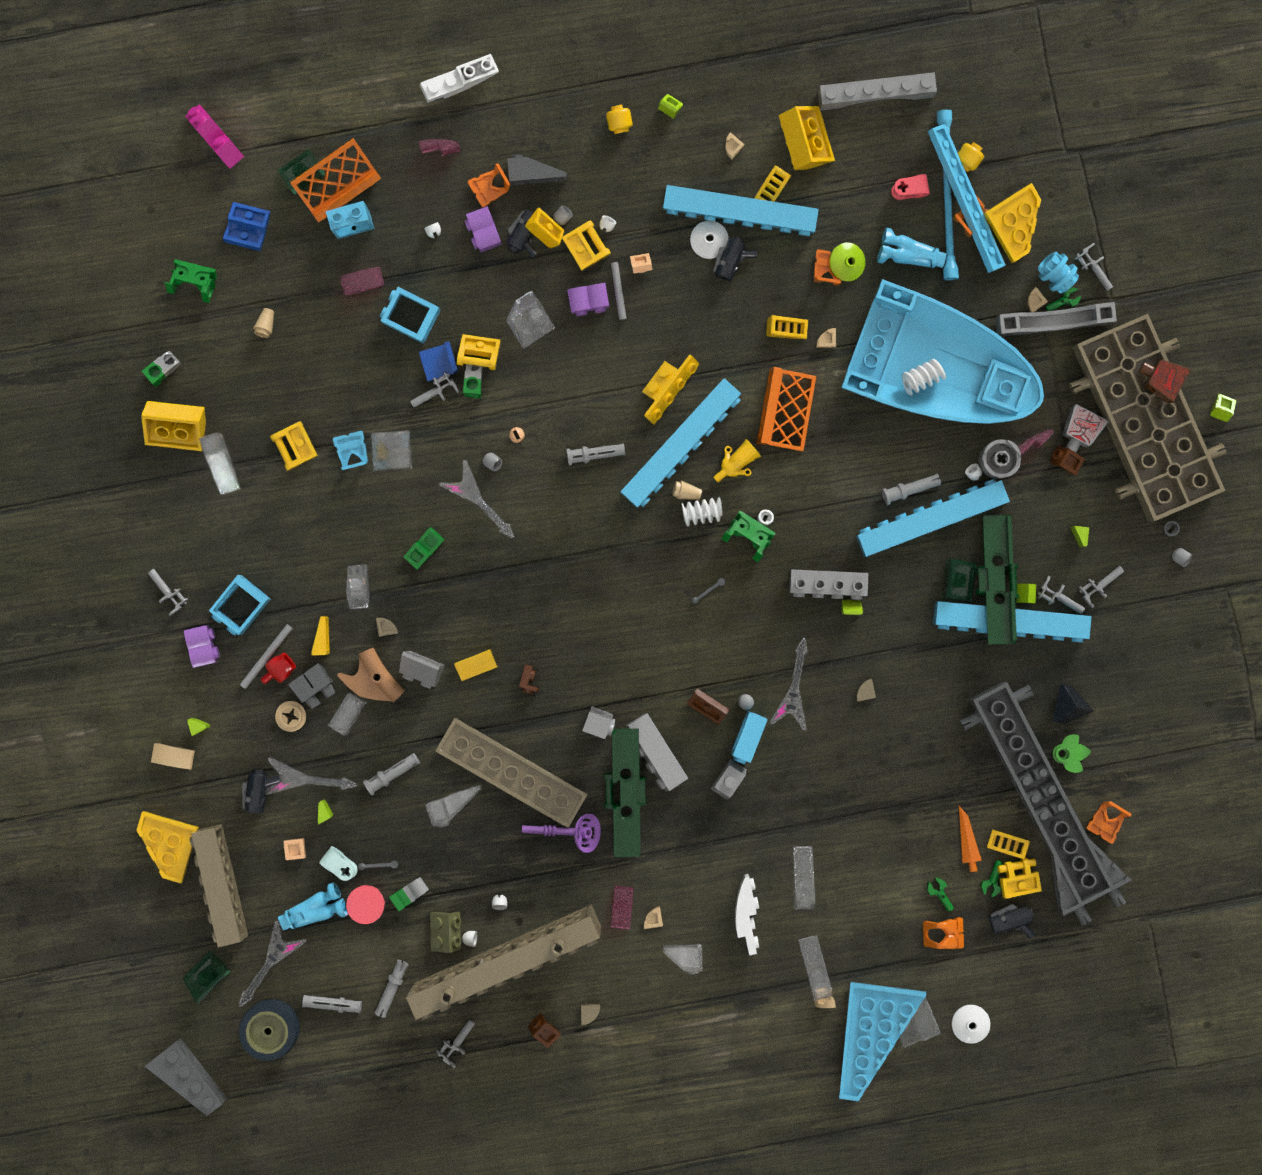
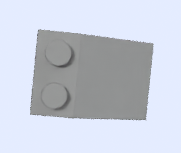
(420, 668)

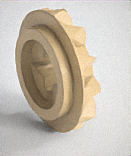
(282, 719)

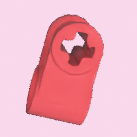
(914, 187)

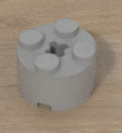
(989, 456)

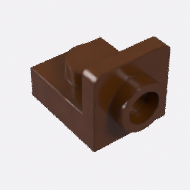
(1067, 460)
(528, 675)
(543, 1031)

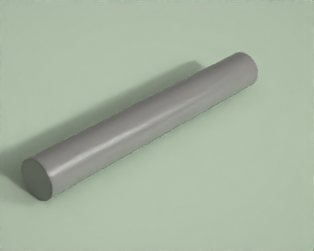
(618, 291)

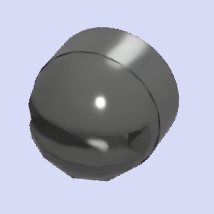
(1167, 527)

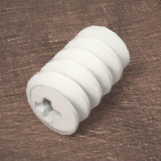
(922, 375)
(702, 512)

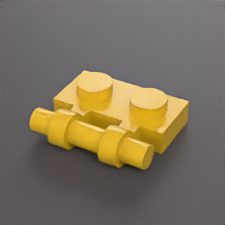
(1020, 884)

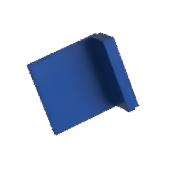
(438, 360)

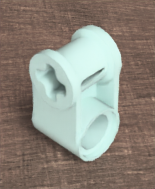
(336, 863)

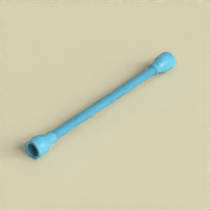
(950, 269)

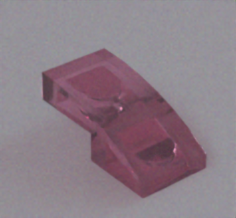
(444, 145)
(362, 280)
(1038, 440)
(622, 907)

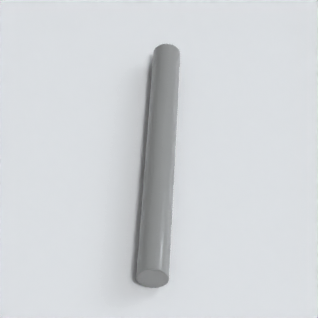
(266, 656)

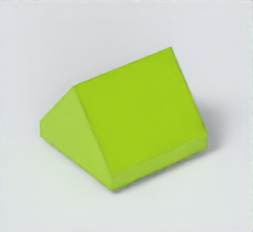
(670, 106)
(1026, 593)
(197, 726)

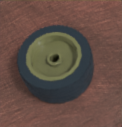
(281, 1021)

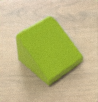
(1223, 408)
(1081, 535)
(851, 607)
(324, 811)

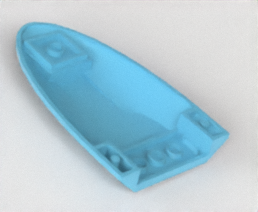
(983, 372)

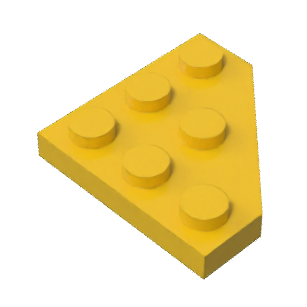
(1015, 221)
(167, 844)

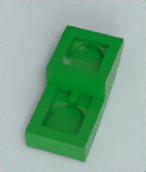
(424, 548)

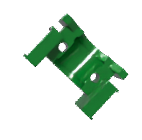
(198, 275)
(751, 529)

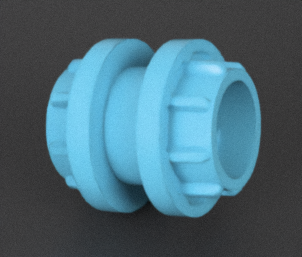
(1058, 272)

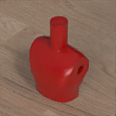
(278, 668)

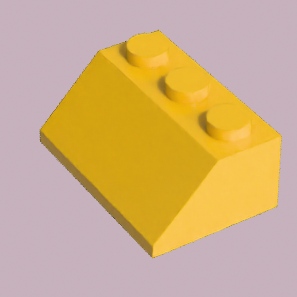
(806, 137)
(173, 425)

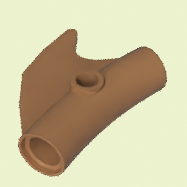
(366, 684)

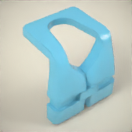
(351, 444)

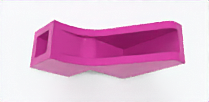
(214, 136)

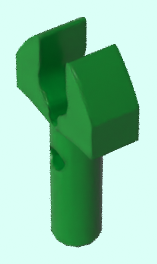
(1064, 300)
(993, 880)
(940, 893)

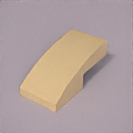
(172, 756)

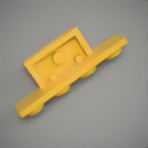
(666, 385)

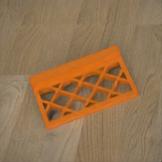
(344, 194)
(770, 406)

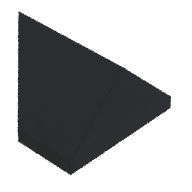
(1069, 705)

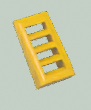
(776, 170)
(786, 334)
(321, 641)
(1022, 855)

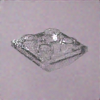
(529, 320)
(391, 450)

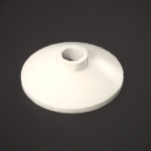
(703, 247)
(967, 1015)

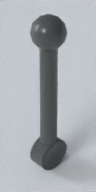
(721, 581)
(394, 864)

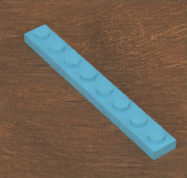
(966, 198)

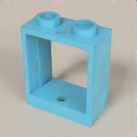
(344, 218)
(427, 324)
(253, 591)
(748, 737)

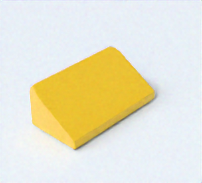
(545, 228)
(475, 665)

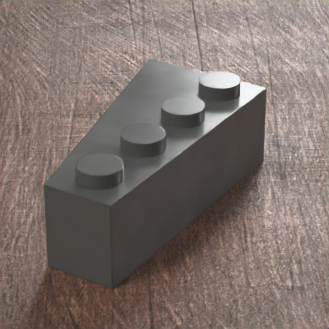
(187, 1077)

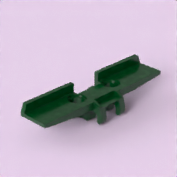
(999, 617)
(632, 792)

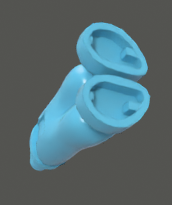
(909, 251)
(314, 909)

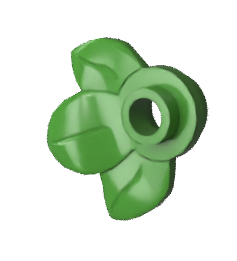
(1073, 753)

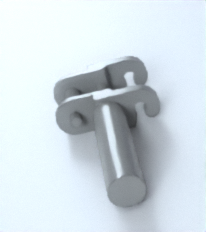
(1095, 267)
(433, 392)
(1099, 587)
(167, 592)
(1060, 597)
(456, 1043)

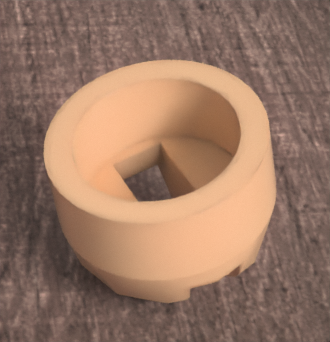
(520, 432)

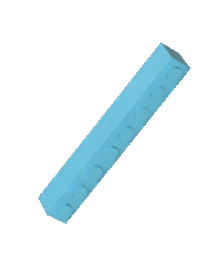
(740, 209)
(680, 443)
(932, 518)
(1027, 621)

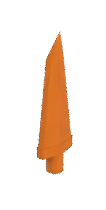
(969, 847)

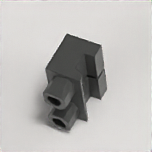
(311, 683)

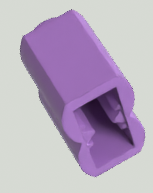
(483, 229)
(588, 299)
(201, 646)

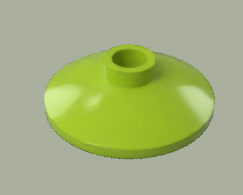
(839, 262)

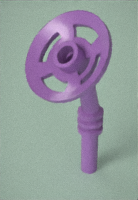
(578, 832)

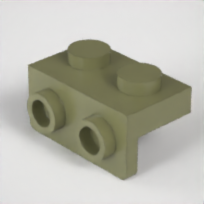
(445, 932)

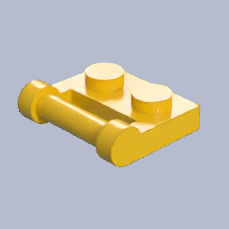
(580, 248)
(478, 347)
(299, 442)

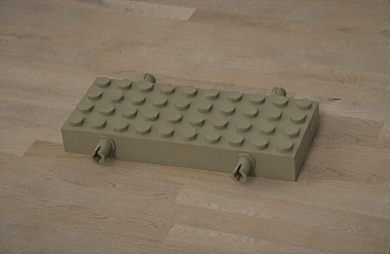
(1154, 439)
(504, 962)

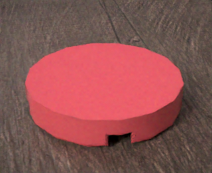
(365, 904)

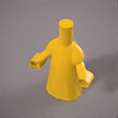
(740, 458)

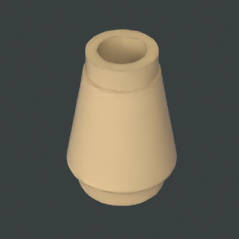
(264, 324)
(686, 491)

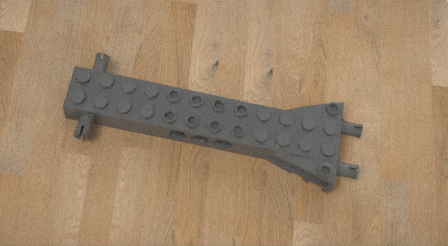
(1078, 865)

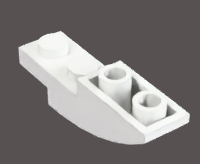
(460, 79)
(745, 907)

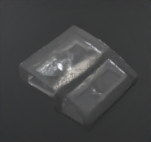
(921, 1026)

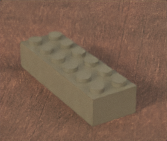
(219, 885)

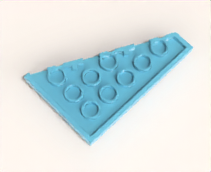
(873, 1026)

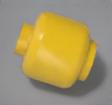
(619, 119)
(970, 156)

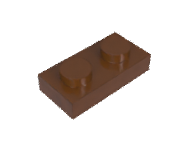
(707, 706)

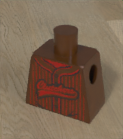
(1164, 379)

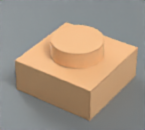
(641, 263)
(294, 849)

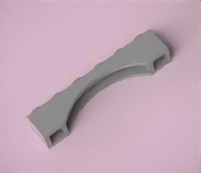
(902, 87)
(1056, 320)
(599, 723)

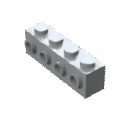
(828, 583)
(657, 754)

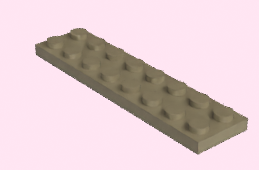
(511, 772)

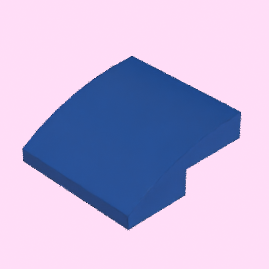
(246, 226)

